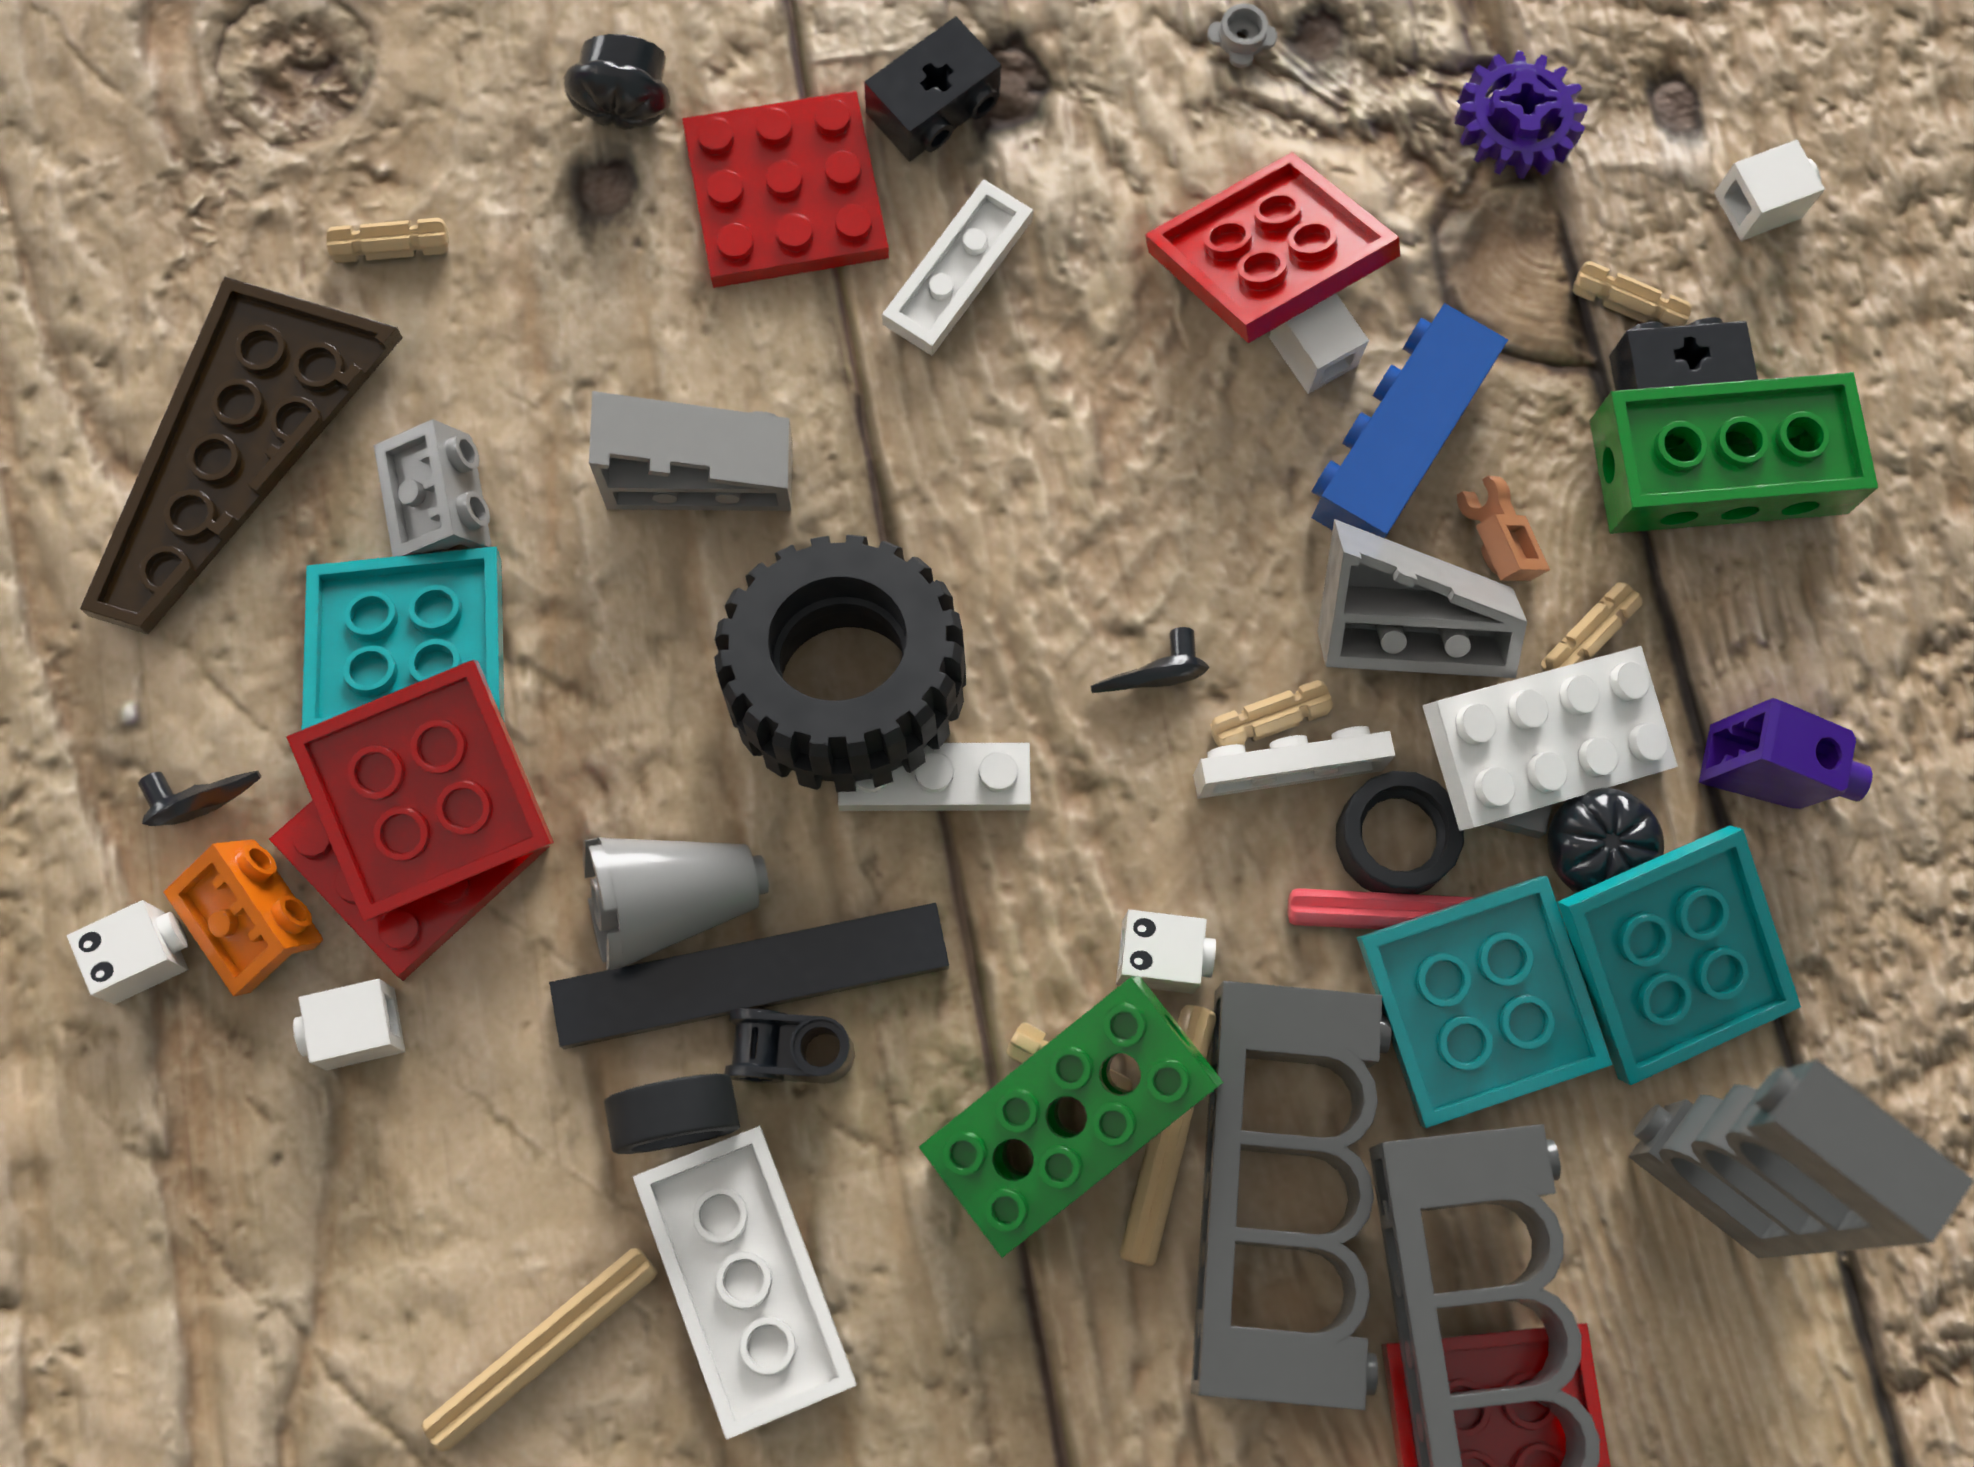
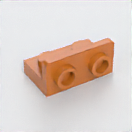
(242, 913)

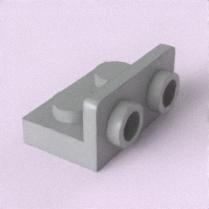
(432, 490)

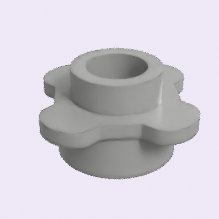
(1245, 20)

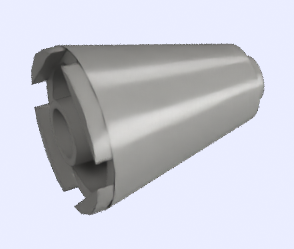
(665, 892)

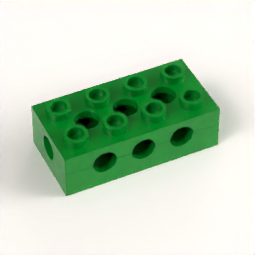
(1732, 452)
(1025, 1104)

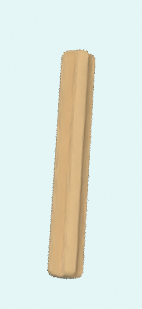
(1162, 1161)
(539, 1349)

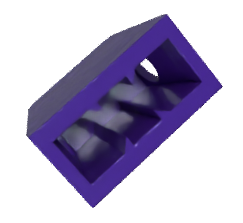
(1783, 757)

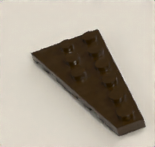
(241, 416)

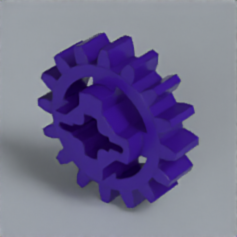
(1519, 114)

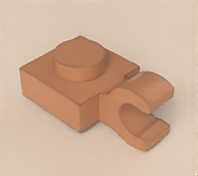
(1506, 537)

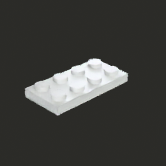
(1549, 737)
(744, 1282)

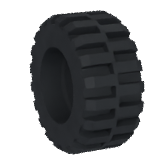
(829, 590)

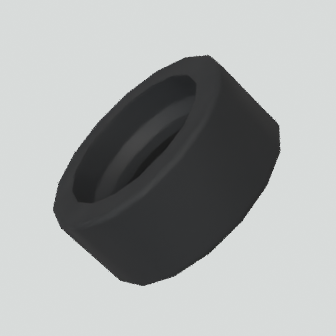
(1432, 800)
(671, 1113)

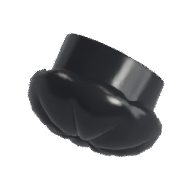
(619, 82)
(1602, 837)

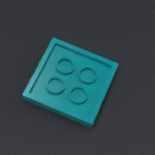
(398, 623)
(1679, 954)
(1484, 1001)

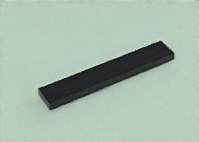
(748, 975)

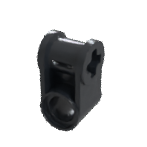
(783, 1047)

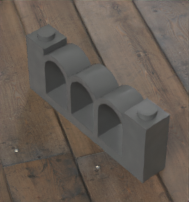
(1801, 1166)
(1463, 1170)
(1266, 1364)

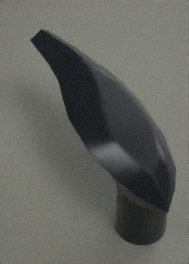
(1166, 671)
(191, 803)

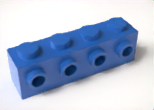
(1410, 423)

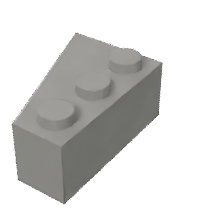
(688, 456)
(1414, 612)

